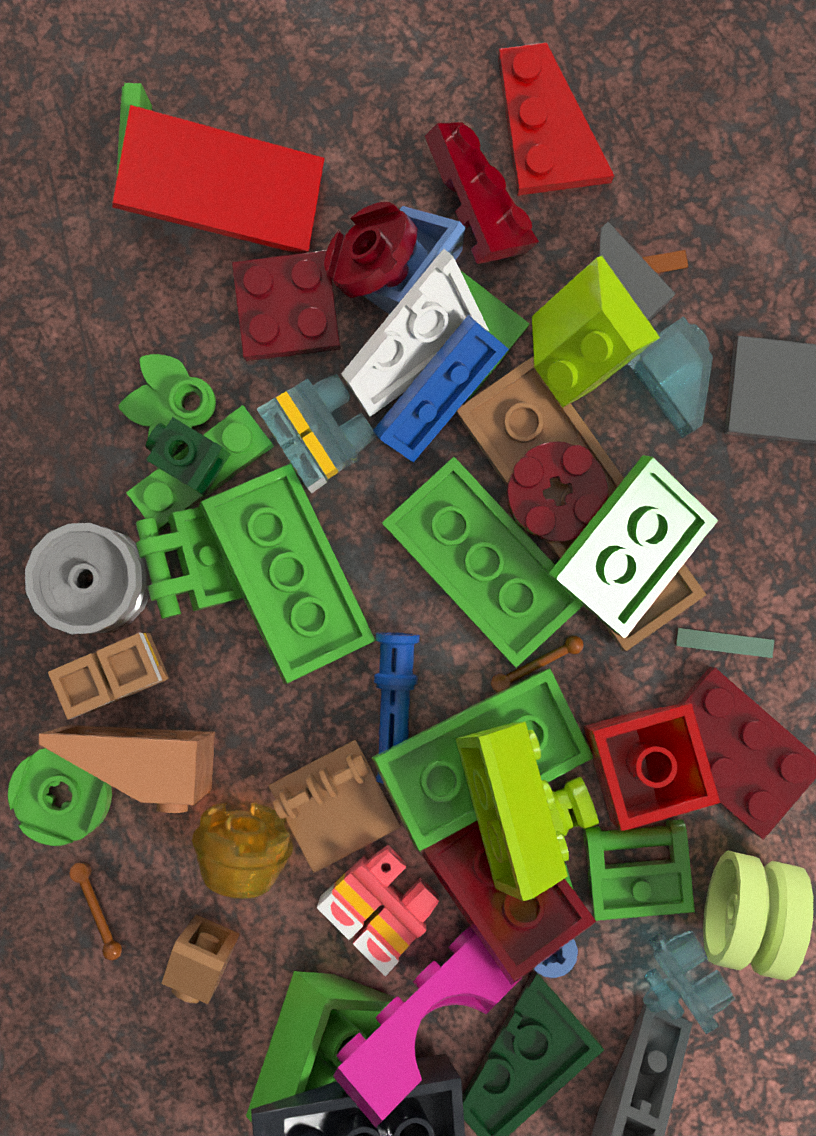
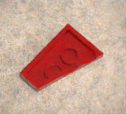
(546, 126)

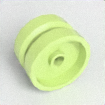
(758, 915)

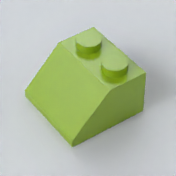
(588, 333)

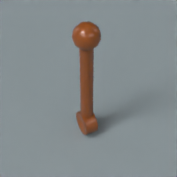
(572, 645)
(80, 874)

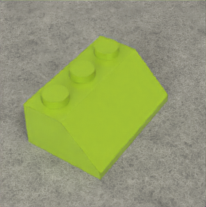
(514, 809)

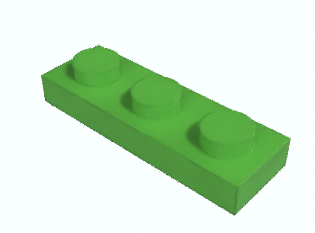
(163, 494)

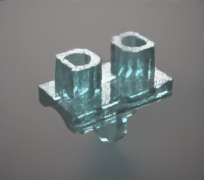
(702, 998)

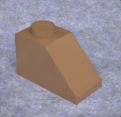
(199, 960)

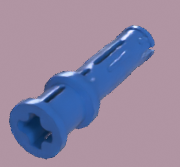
(393, 675)

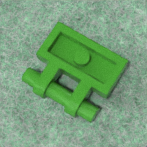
(201, 560)

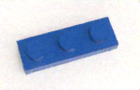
(440, 389)

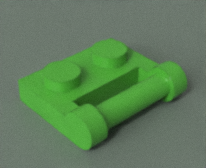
(643, 886)

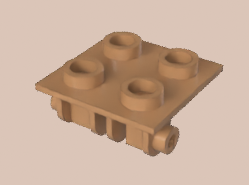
(334, 806)

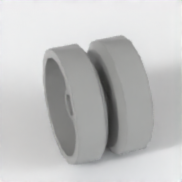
(59, 575)

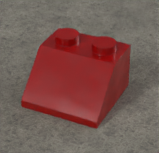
(651, 765)

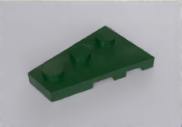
(528, 1060)

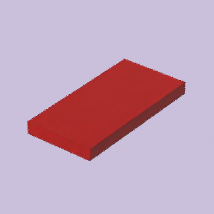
(217, 181)

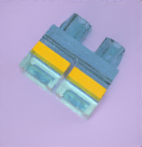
(309, 433)

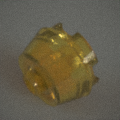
(241, 850)

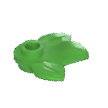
(165, 395)

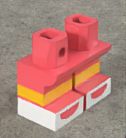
(375, 911)

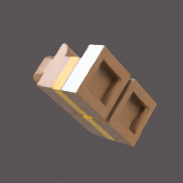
(108, 675)

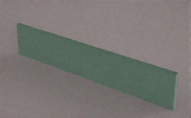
(725, 643)

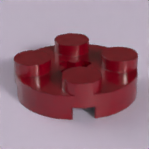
(372, 250)
(572, 467)

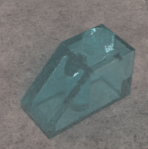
(677, 374)

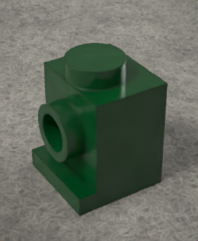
(200, 465)

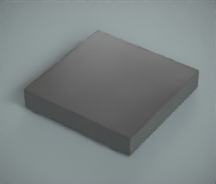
(772, 390)

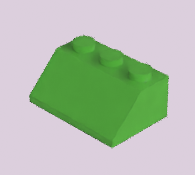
(312, 1028)

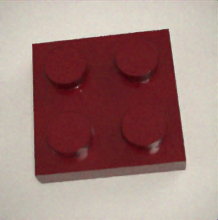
(285, 306)

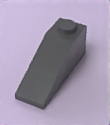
(645, 1078)

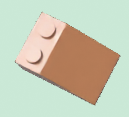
(141, 762)

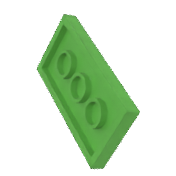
(482, 561)
(287, 573)
(427, 770)

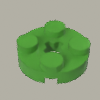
(35, 805)

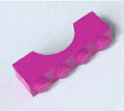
(384, 1067)

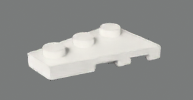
(411, 335)

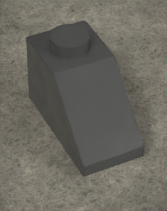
(632, 270)

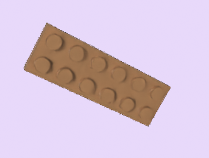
(524, 413)

